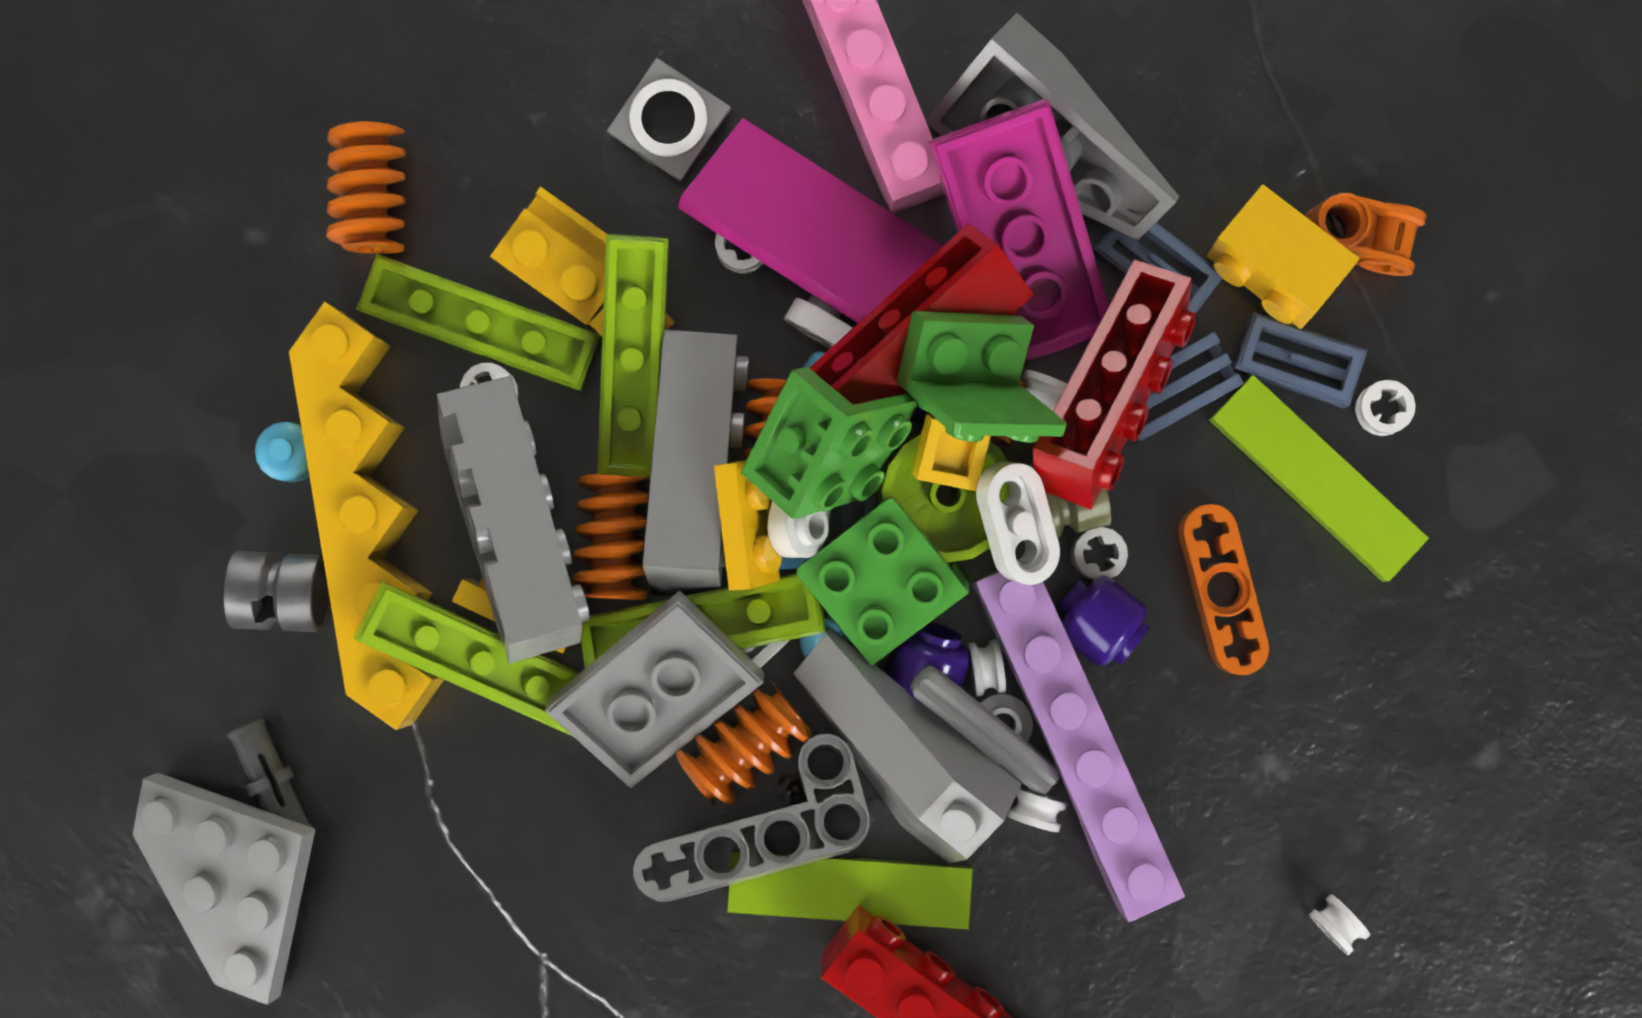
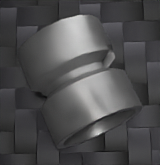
(267, 591)

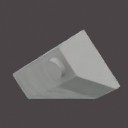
(1106, 165)
(916, 761)

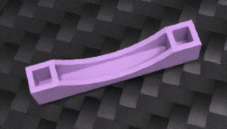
(1080, 744)

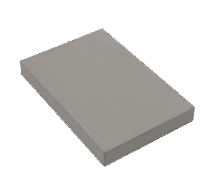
(655, 690)

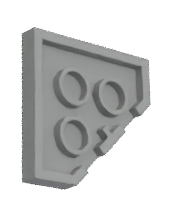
(229, 878)

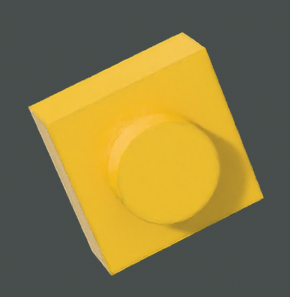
(948, 459)

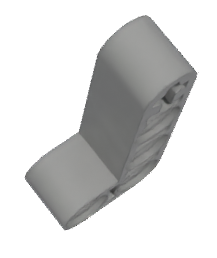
(749, 833)

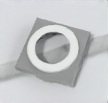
(676, 157)

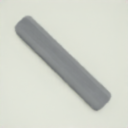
(984, 730)

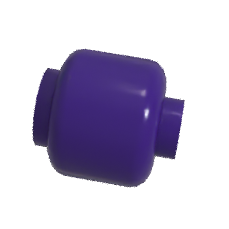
(1103, 620)
(930, 646)

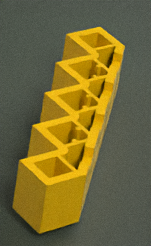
(353, 511)

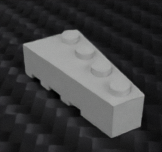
(692, 434)
(510, 519)

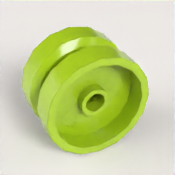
(952, 529)

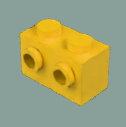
(1281, 258)

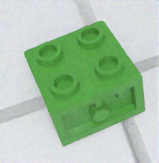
(970, 374)
(823, 448)
(883, 580)

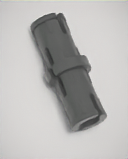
(255, 741)

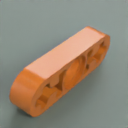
(1222, 636)

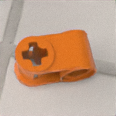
(1374, 231)

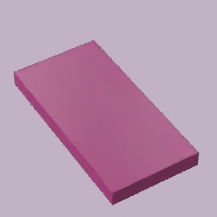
(1018, 191)
(805, 222)

